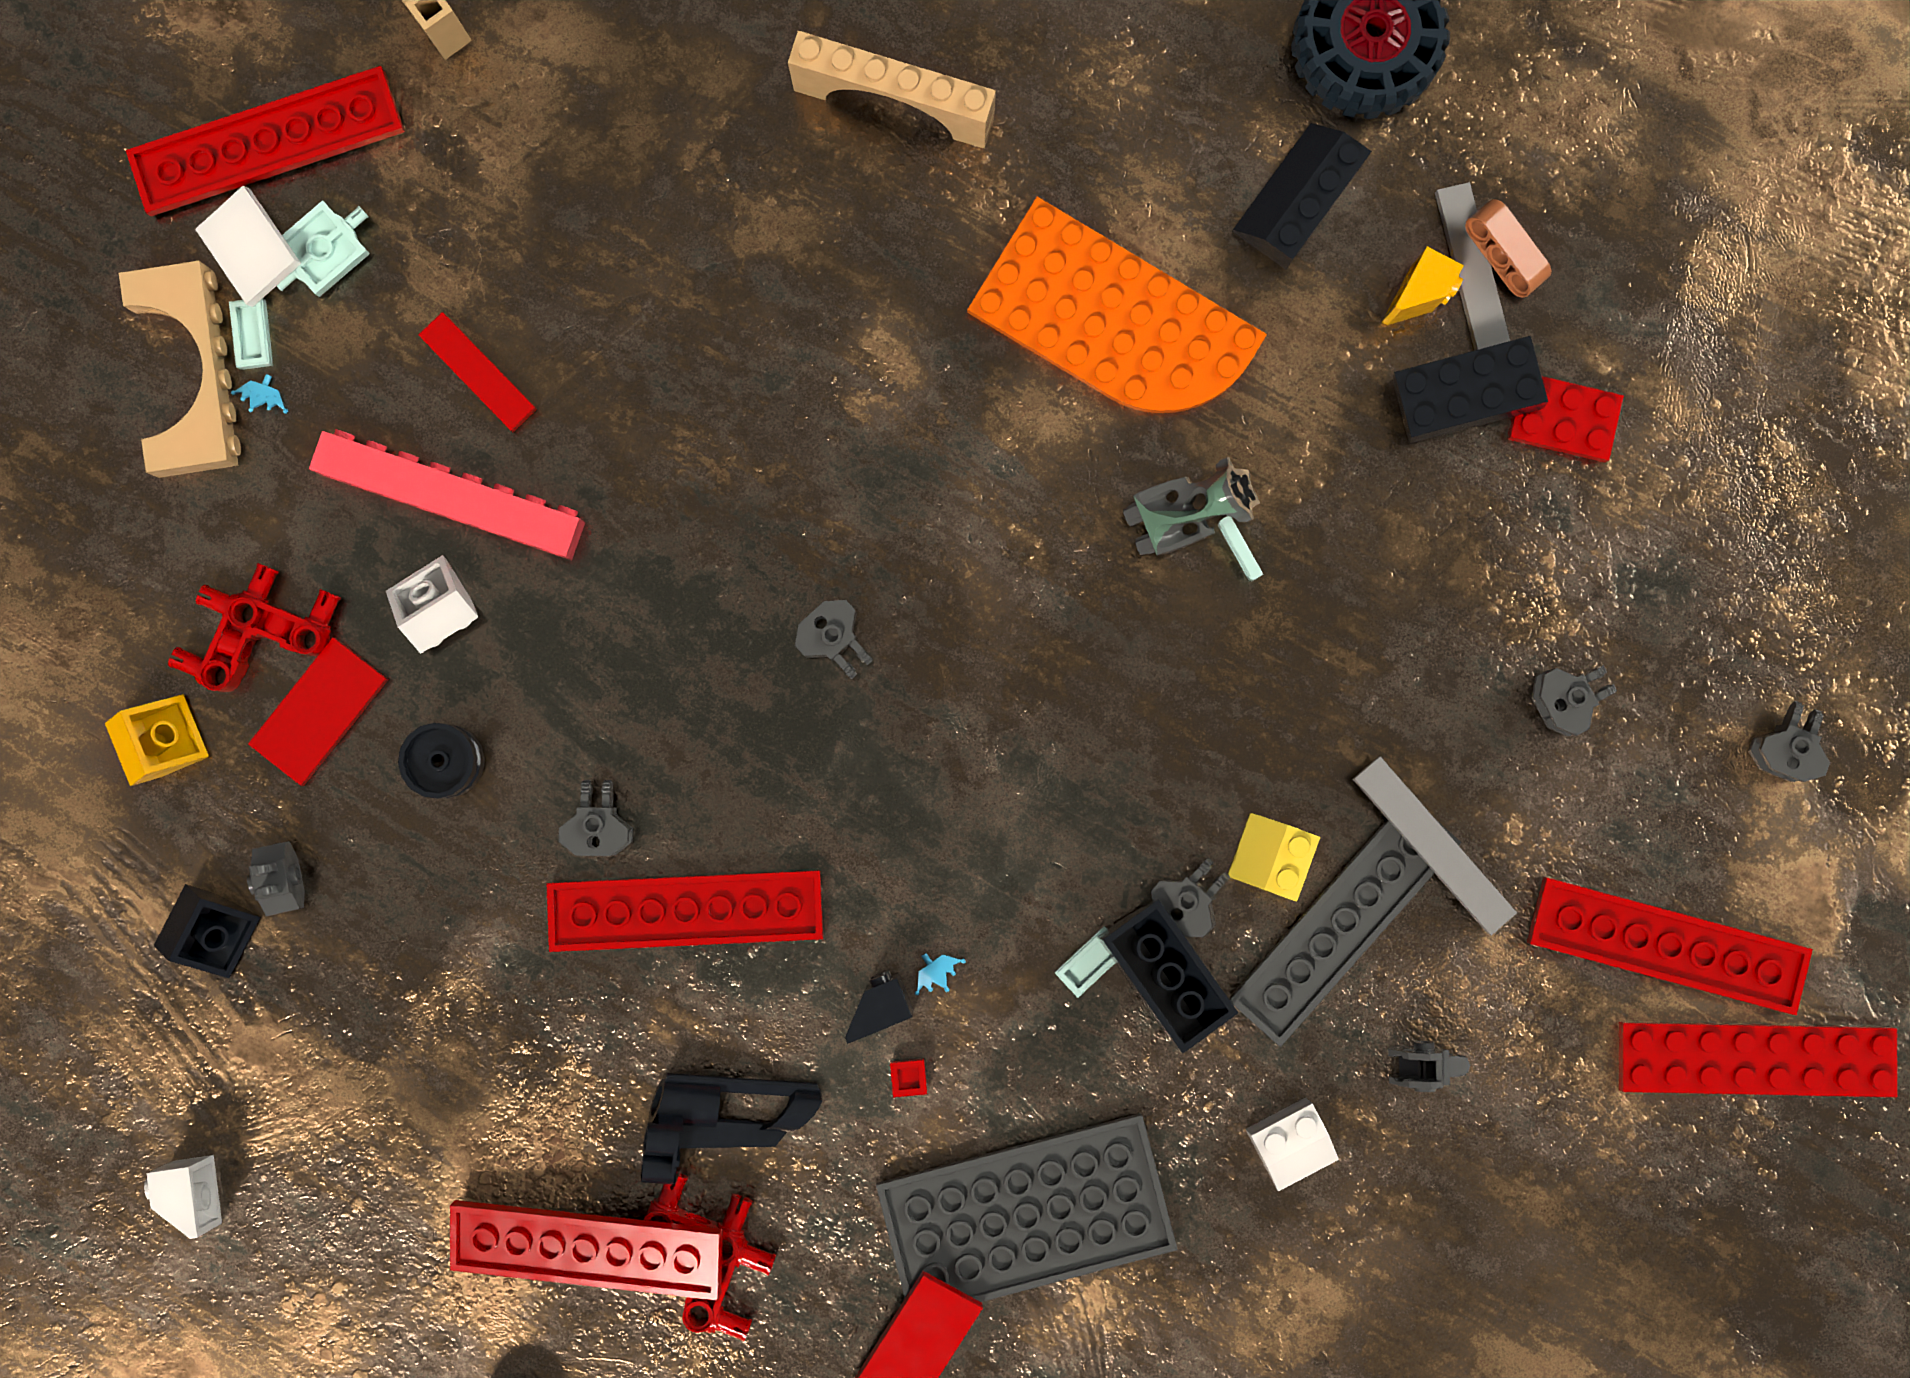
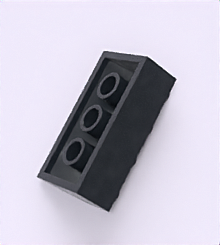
(1301, 192)
(1168, 975)

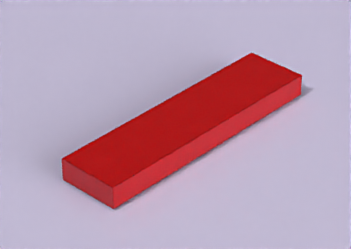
(477, 372)

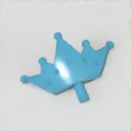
(260, 394)
(936, 972)

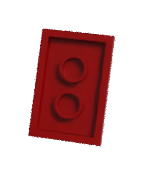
(1573, 422)

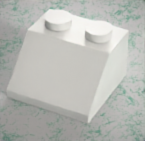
(431, 605)
(1292, 1143)
(186, 1194)

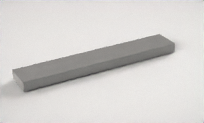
(1478, 286)
(1434, 845)

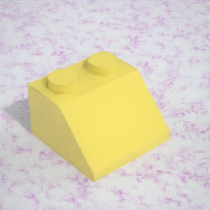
(1273, 856)

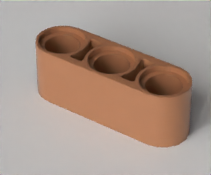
(1508, 248)

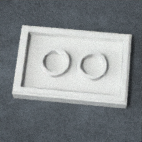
(248, 246)

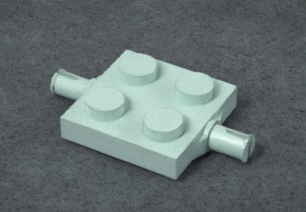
(324, 247)

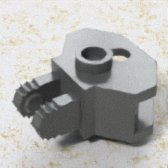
(833, 638)
(1572, 697)
(1792, 751)
(591, 821)
(276, 878)
(1191, 899)
(1426, 1066)

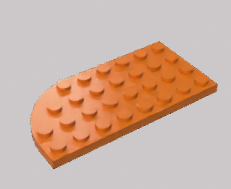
(1112, 317)

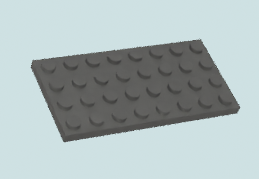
(1031, 1212)

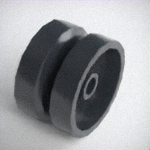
(426, 748)

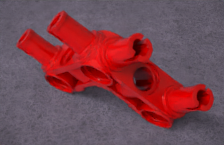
(237, 638)
(743, 1254)

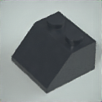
(206, 932)
(880, 1007)

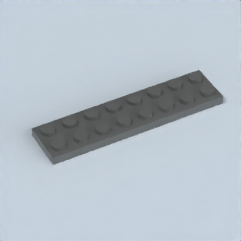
(1332, 934)

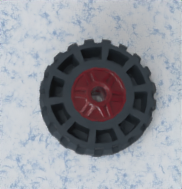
(1369, 52)

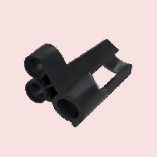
(687, 1117)

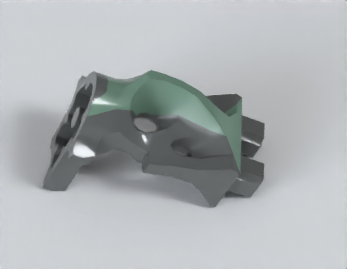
(1226, 493)

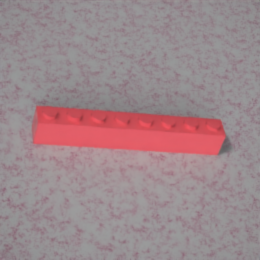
(447, 495)

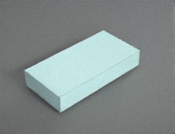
(251, 334)
(1240, 548)
(1085, 965)

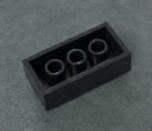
(1470, 389)

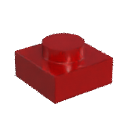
(908, 1077)

